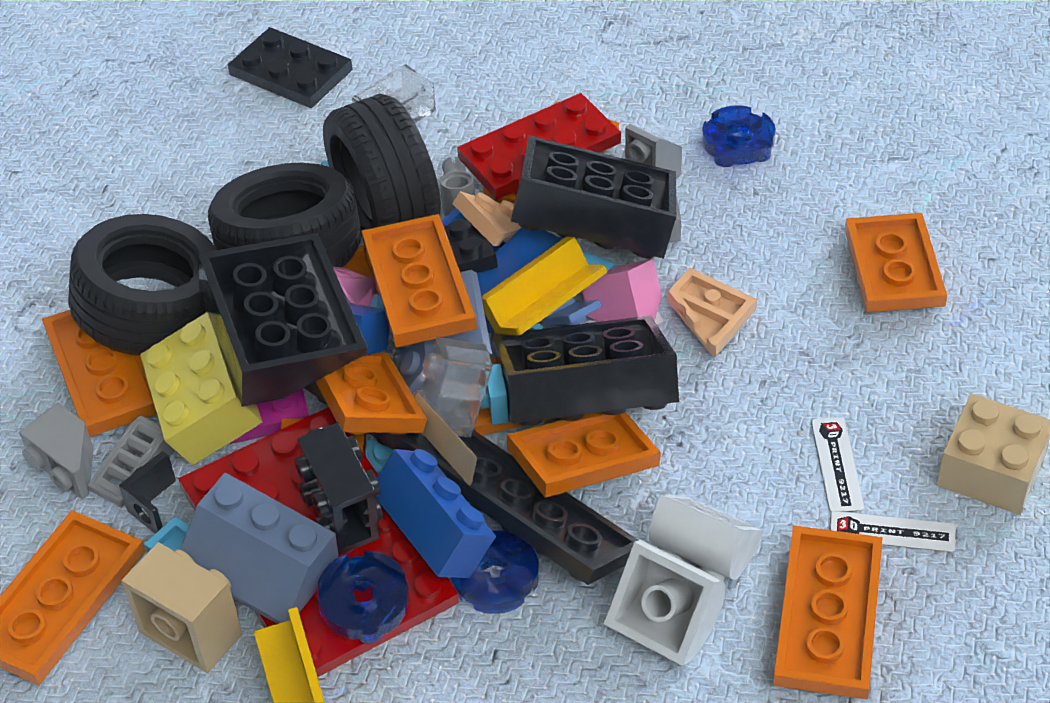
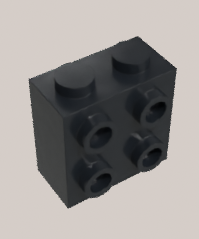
(339, 486)

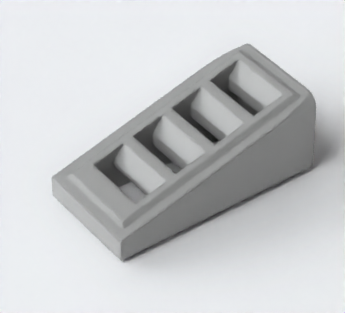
(141, 437)

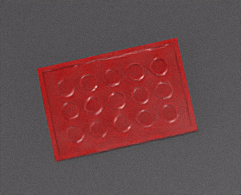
(271, 470)

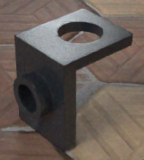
(146, 485)

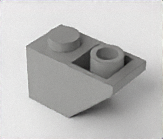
(652, 149)
(61, 447)

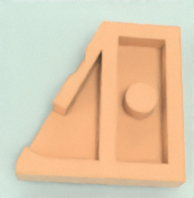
(488, 216)
(710, 308)

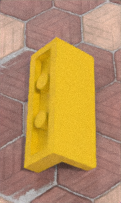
(540, 288)
(288, 662)

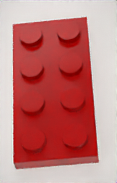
(499, 155)

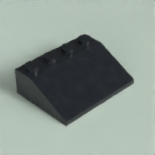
(596, 198)
(278, 315)
(587, 370)

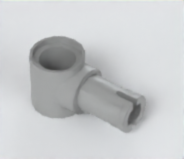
(453, 181)

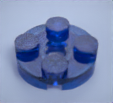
(752, 146)
(515, 581)
(368, 619)

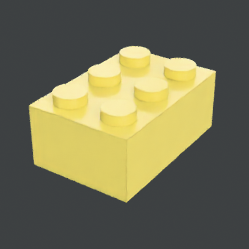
(195, 392)

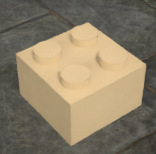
(995, 453)
(183, 606)

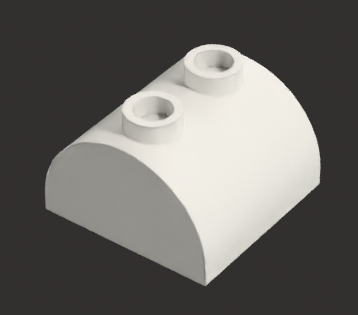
(703, 536)
(665, 603)

